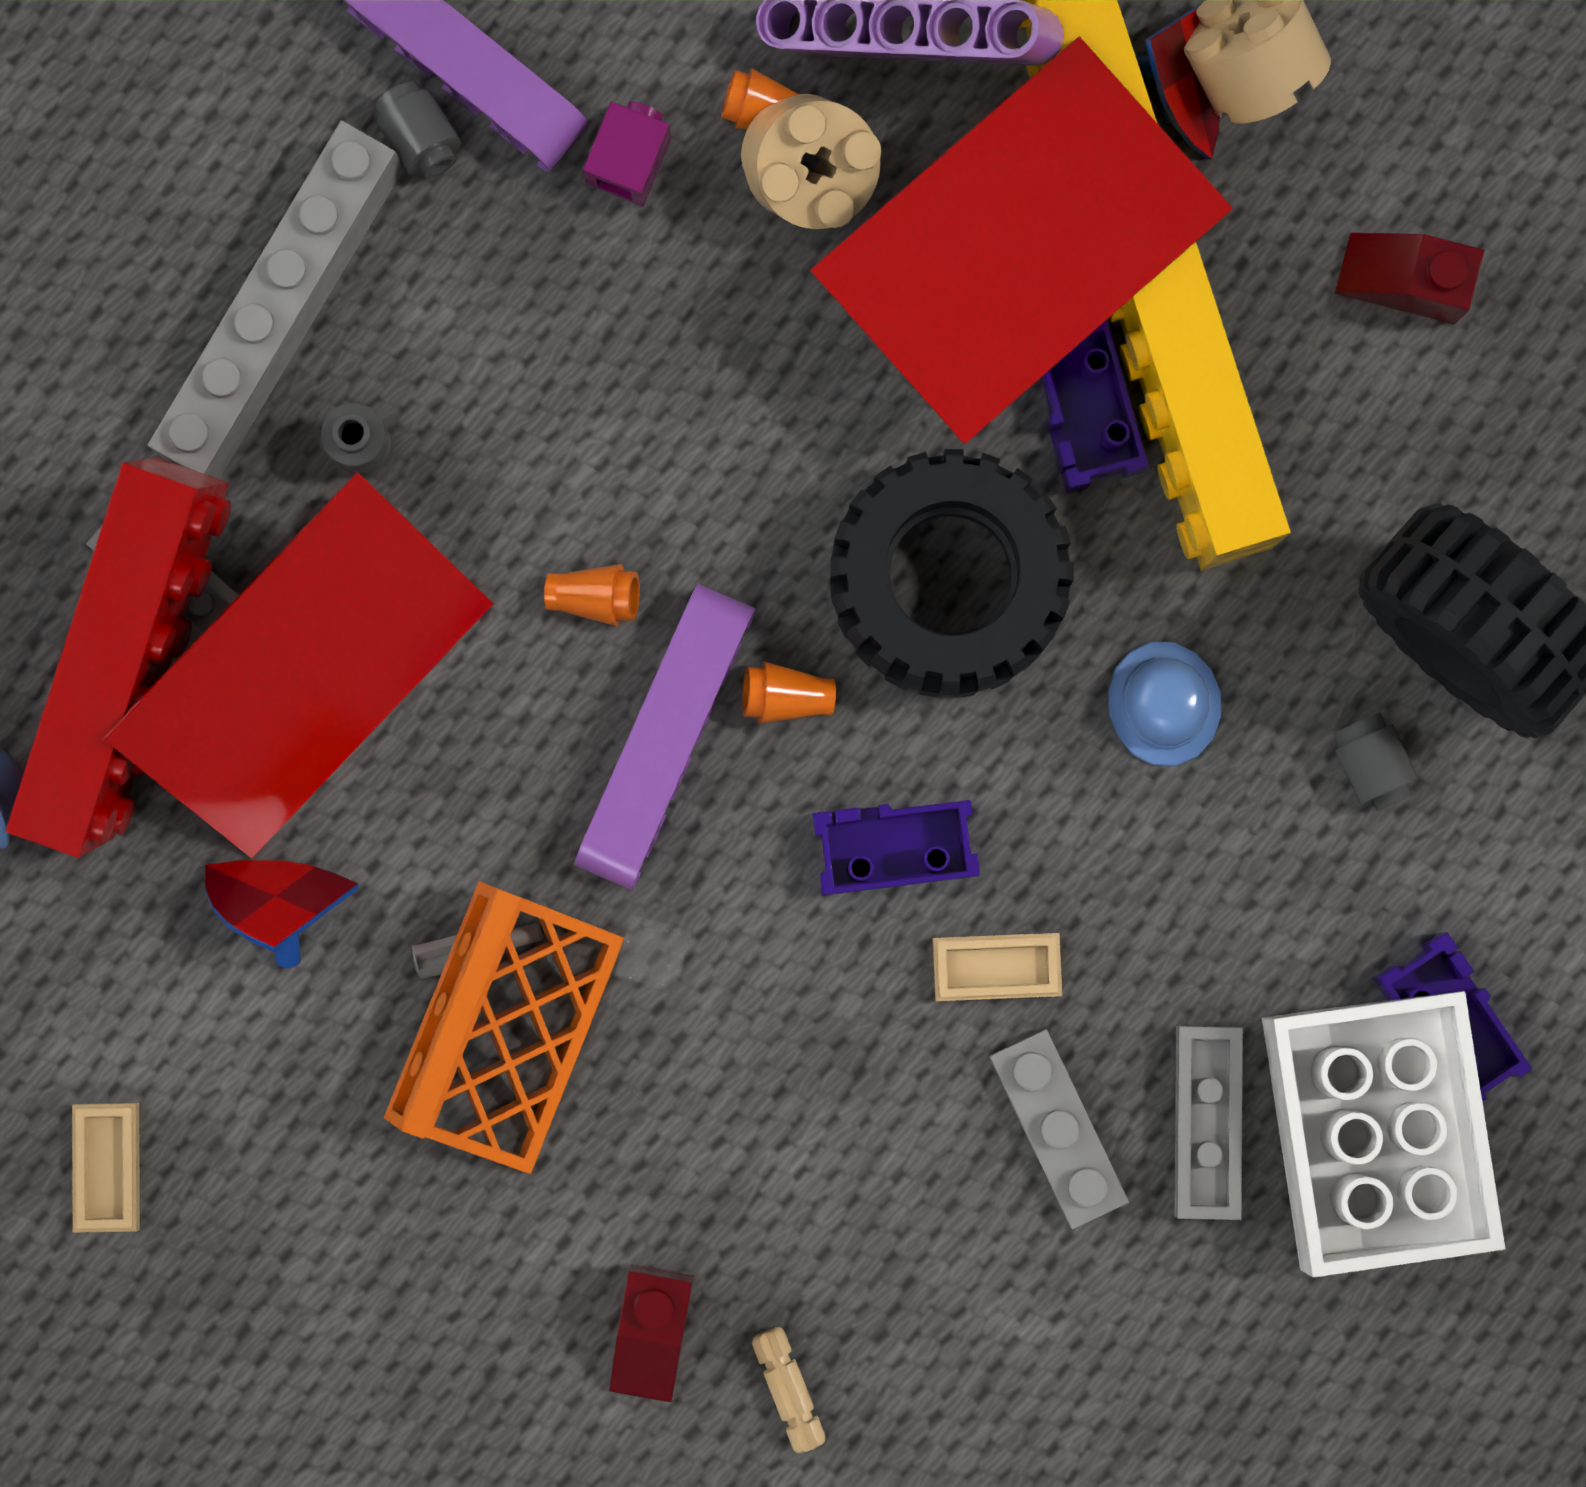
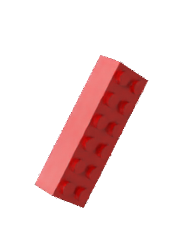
(116, 650)

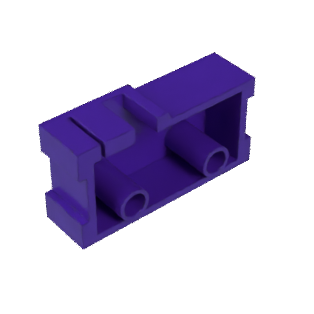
(1085, 408)
(894, 845)
(1444, 971)

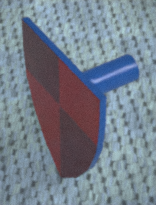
(1177, 85)
(273, 901)

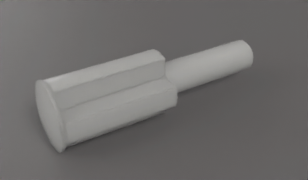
(431, 956)

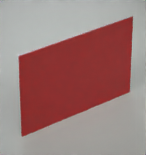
(1021, 240)
(300, 667)

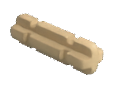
(788, 1390)

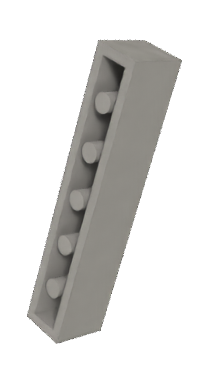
(278, 302)

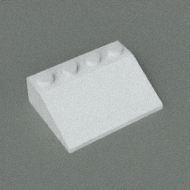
(1383, 1134)

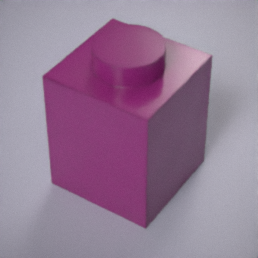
(628, 151)

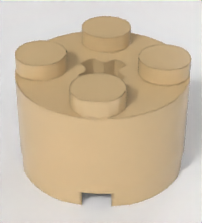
(1255, 55)
(845, 169)

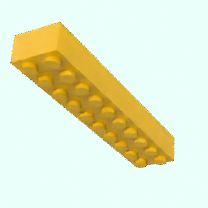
(1185, 362)

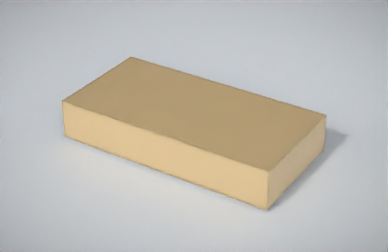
(997, 967)
(105, 1167)

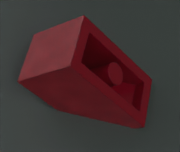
(1411, 273)
(650, 1332)

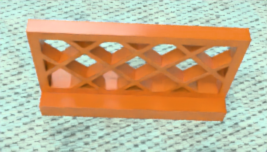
(452, 1020)

